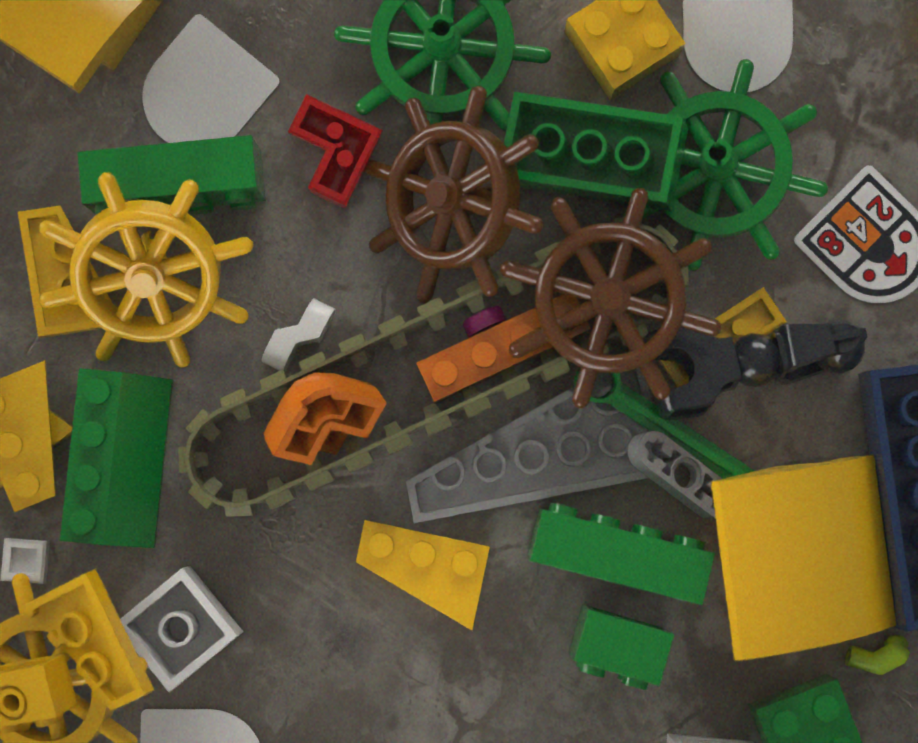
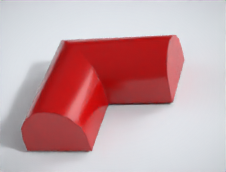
(346, 144)

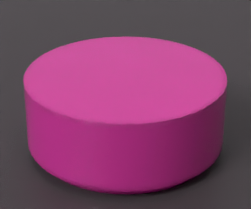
(483, 320)

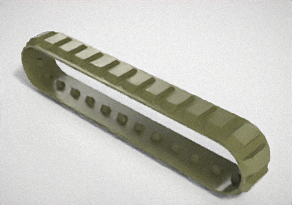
(355, 349)

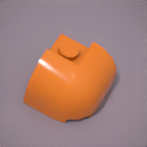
(320, 414)

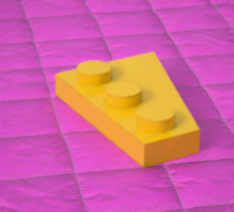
(48, 270)
(26, 437)
(427, 566)
(90, 631)

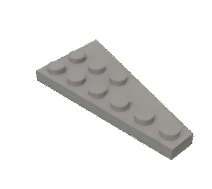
(535, 457)

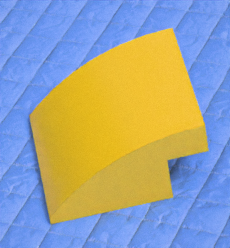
(73, 35)
(803, 556)

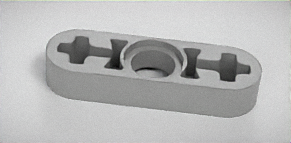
(663, 472)

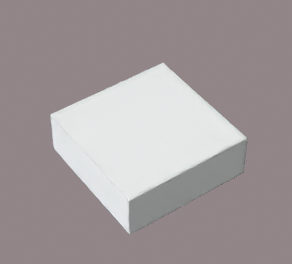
(25, 557)

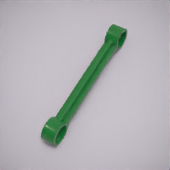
(647, 415)

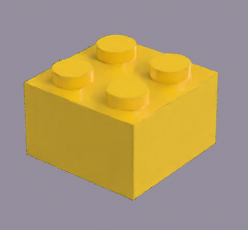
(623, 41)

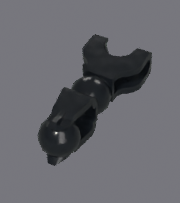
(755, 360)

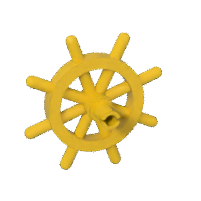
(145, 270)

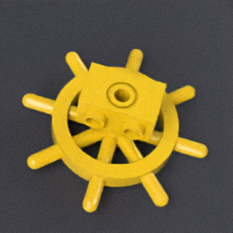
(43, 687)

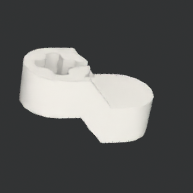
(287, 340)

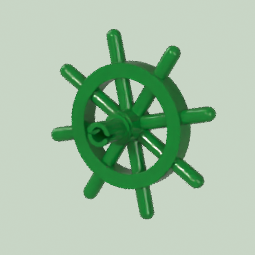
(441, 46)
(721, 163)

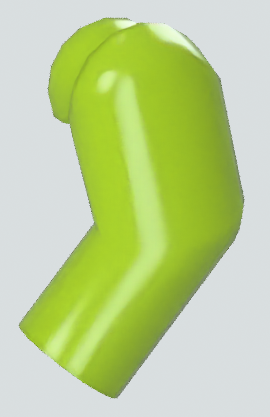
(882, 660)

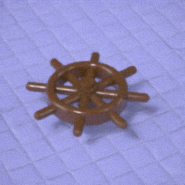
(453, 195)
(610, 297)

